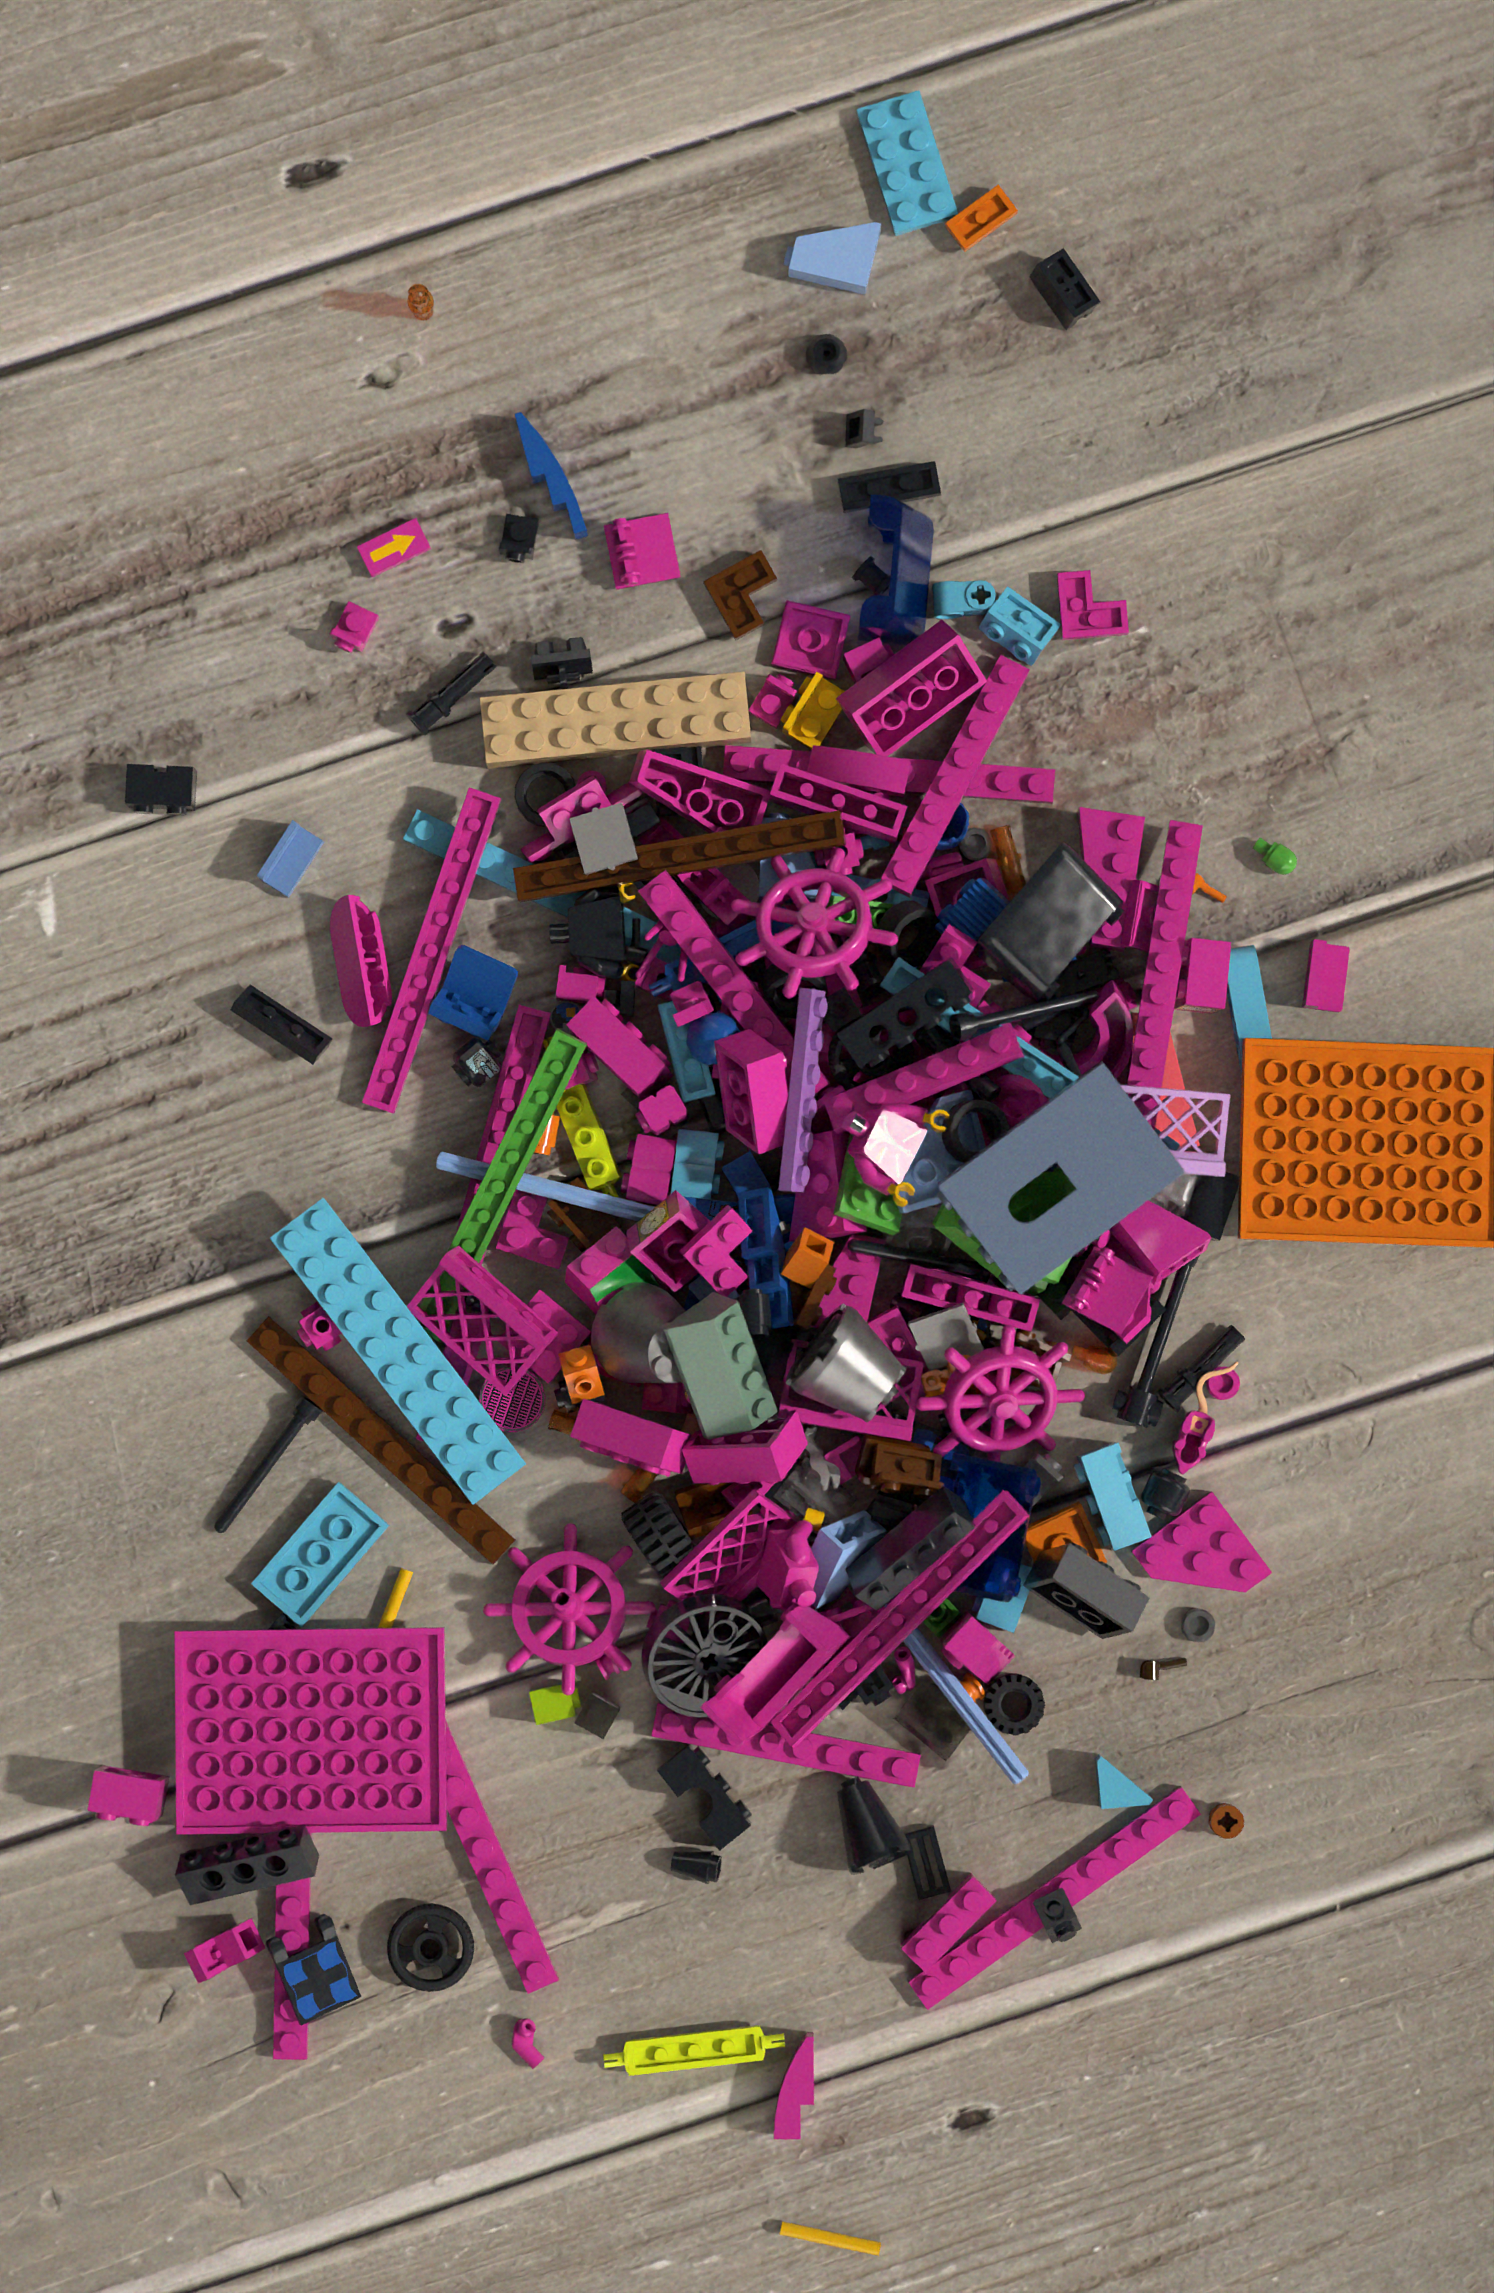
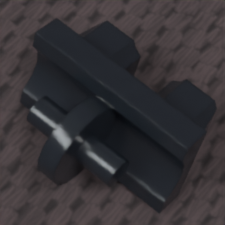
(561, 666)

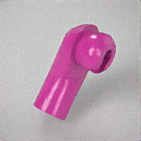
(906, 1665)

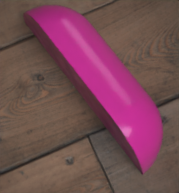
(360, 961)

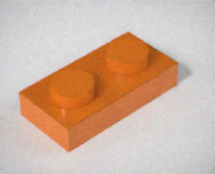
(981, 218)

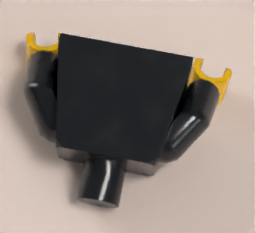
(597, 932)

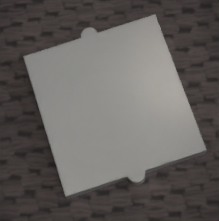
(603, 838)
(945, 1330)

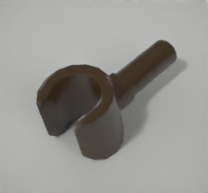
(1150, 1669)

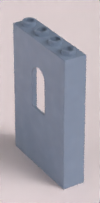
(1100, 1147)

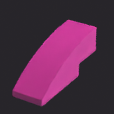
(860, 769)
(795, 2090)

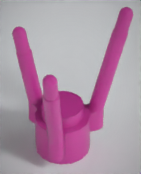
(664, 938)

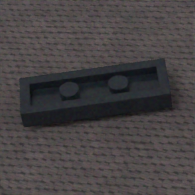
(901, 483)
(281, 1024)

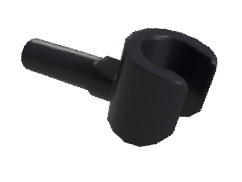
(635, 953)

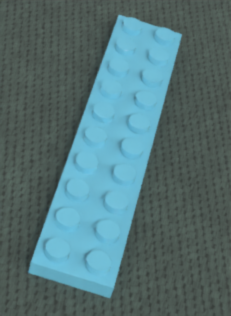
(397, 1351)

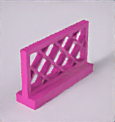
(500, 1301)
(836, 1419)
(742, 1567)

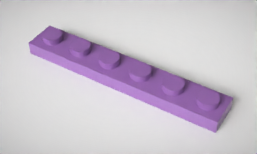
(803, 1079)

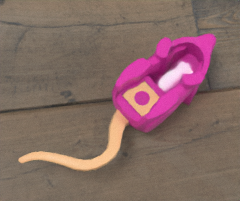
(1196, 1429)

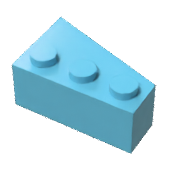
(1112, 1497)

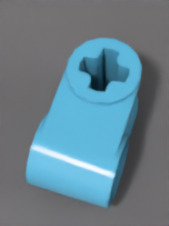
(955, 599)

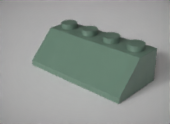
(720, 1367)

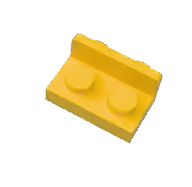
(814, 712)

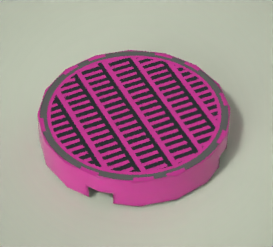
(517, 1409)

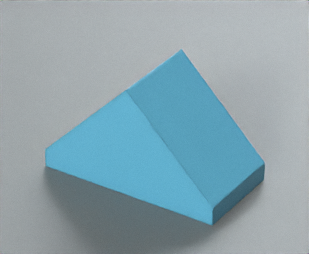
(1115, 1788)

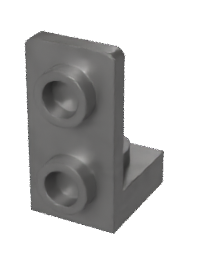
(1047, 1470)

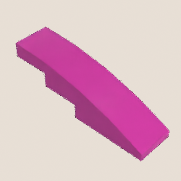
(706, 885)

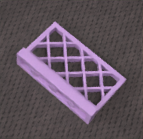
(1198, 1161)

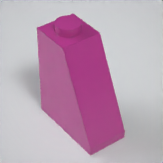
(1159, 1240)

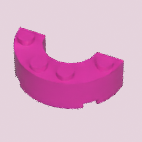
(1113, 1034)

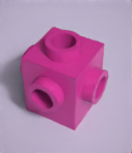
(854, 852)
(309, 1333)

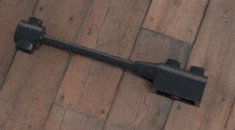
(1208, 1211)

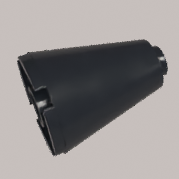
(868, 1828)

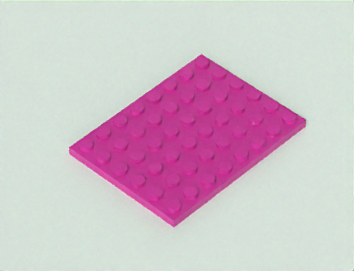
(310, 1730)

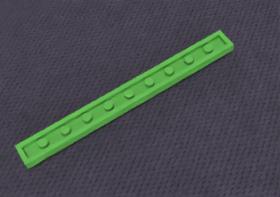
(511, 1159)

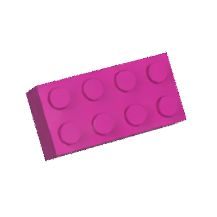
(911, 689)

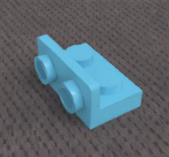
(1019, 626)

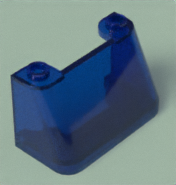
(903, 613)
(979, 1485)

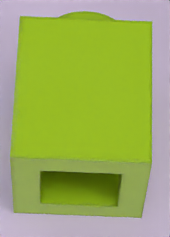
(552, 1705)

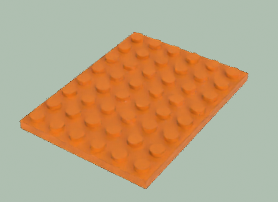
(1366, 1143)

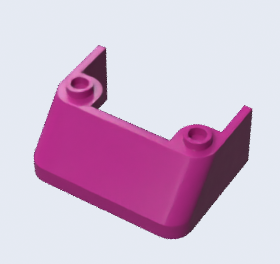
(775, 1674)

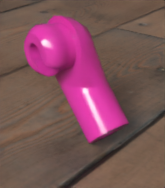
(523, 2042)

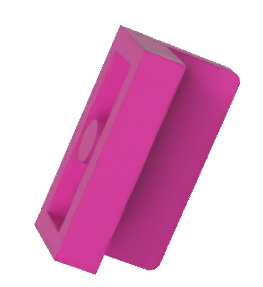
(1325, 976)

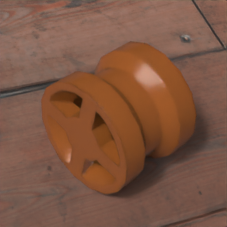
(1219, 1815)

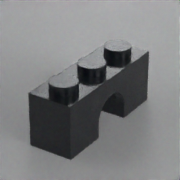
(690, 1770)

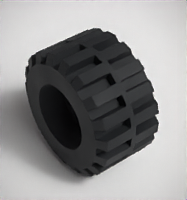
(658, 1533)

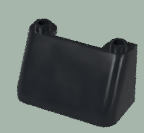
(1048, 924)

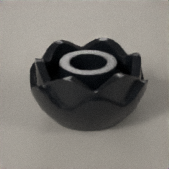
(826, 365)

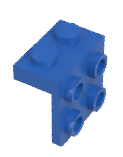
(474, 992)

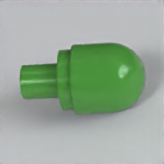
(1276, 856)

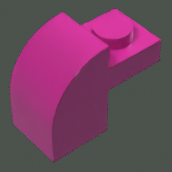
(224, 1950)

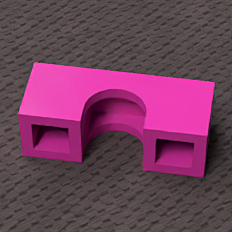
(948, 1923)

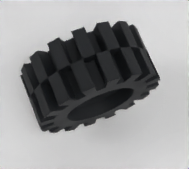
(1029, 1718)

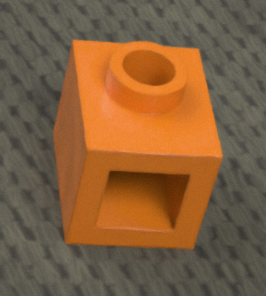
(807, 1258)
(580, 1367)

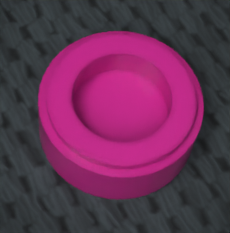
(1224, 1385)

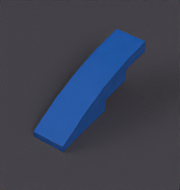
(546, 467)
(766, 1253)

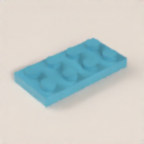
(907, 163)
(320, 1554)

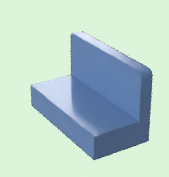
(290, 859)

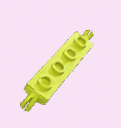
(588, 1138)
(694, 2050)

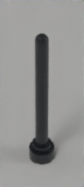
(965, 1025)
(922, 1258)
(304, 1412)

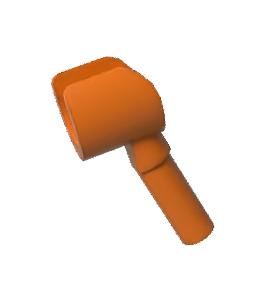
(1200, 883)

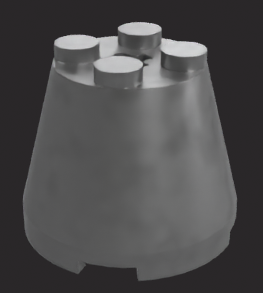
(631, 1335)
(846, 1366)

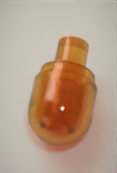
(1095, 1358)

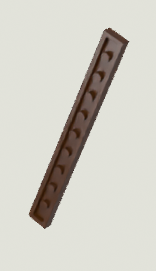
(686, 856)
(380, 1440)

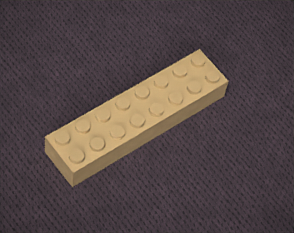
(615, 719)

